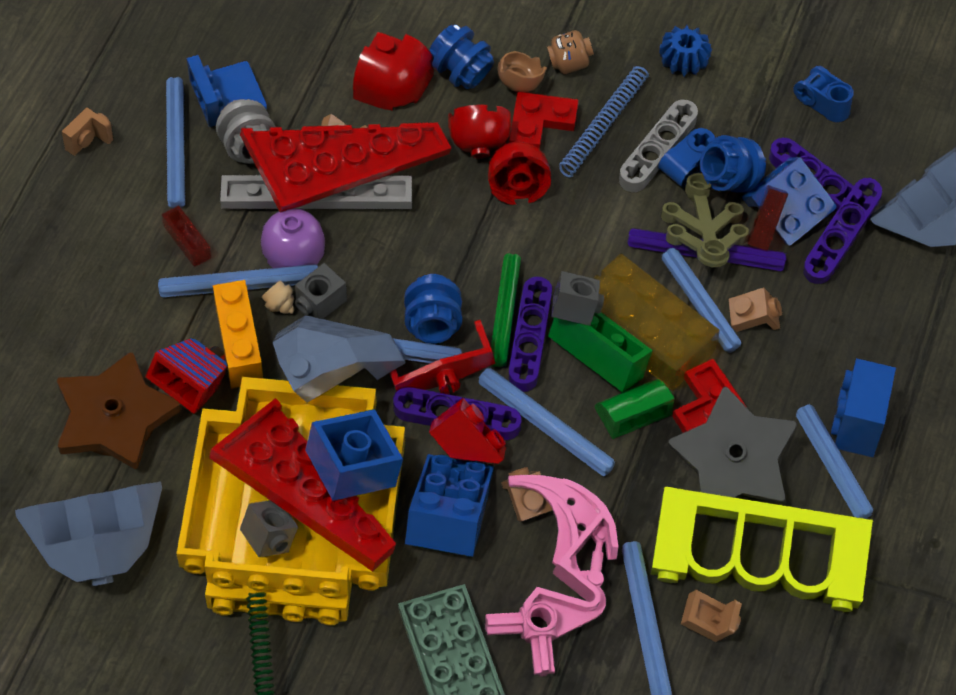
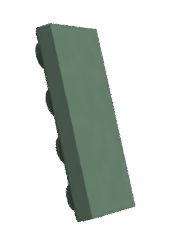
(449, 644)

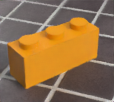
(237, 332)

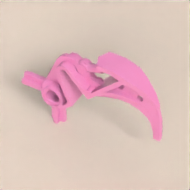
(558, 610)

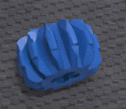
(685, 50)

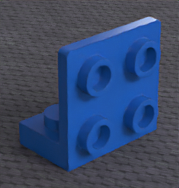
(222, 86)
(805, 203)

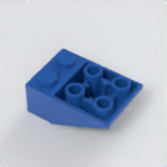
(449, 505)

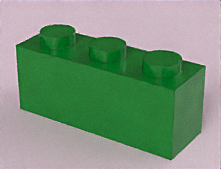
(604, 349)

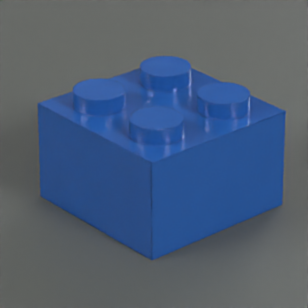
(862, 407)
(353, 454)

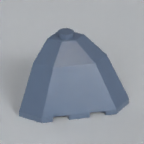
(925, 207)
(325, 353)
(94, 532)

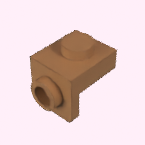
(754, 309)
(525, 501)
(710, 616)

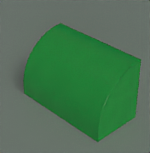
(635, 408)

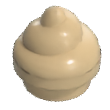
(279, 298)

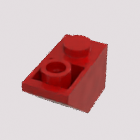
(466, 436)

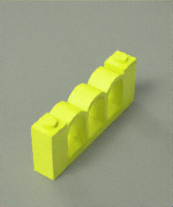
(846, 559)

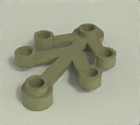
(710, 251)

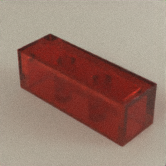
(767, 217)
(186, 236)

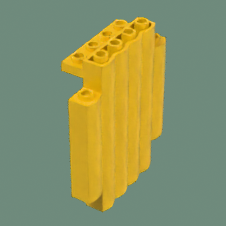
(314, 574)

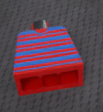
(188, 372)

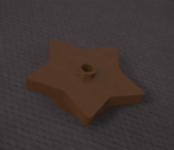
(113, 412)

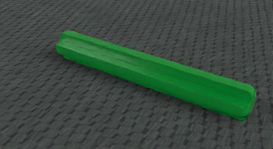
(505, 309)

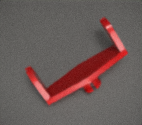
(449, 369)

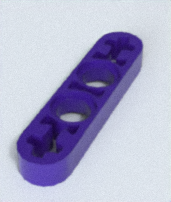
(823, 174)
(844, 231)
(529, 333)
(432, 399)

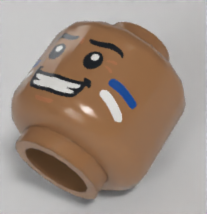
(570, 52)

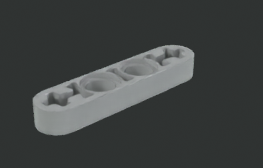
(656, 144)

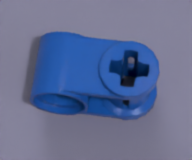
(826, 94)
(685, 156)

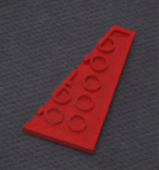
(332, 159)
(272, 460)

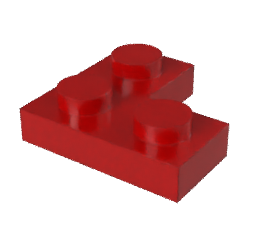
(539, 111)
(706, 383)

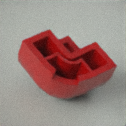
(392, 72)

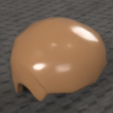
(520, 72)

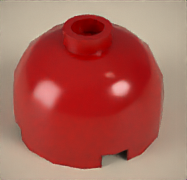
(479, 130)
(519, 172)

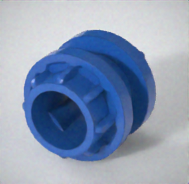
(457, 52)
(733, 164)
(433, 308)

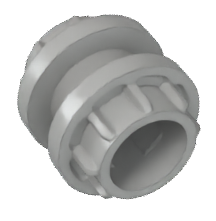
(241, 115)

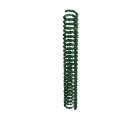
(255, 644)

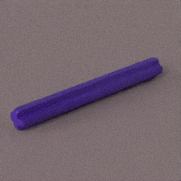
(737, 254)

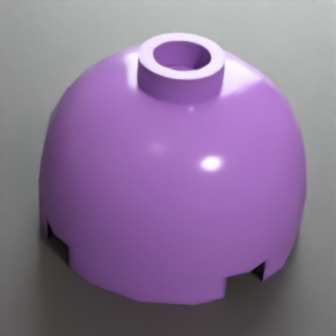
(292, 239)

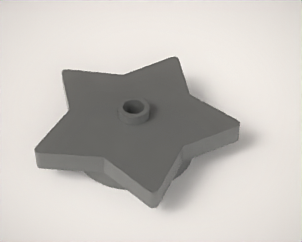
(734, 426)

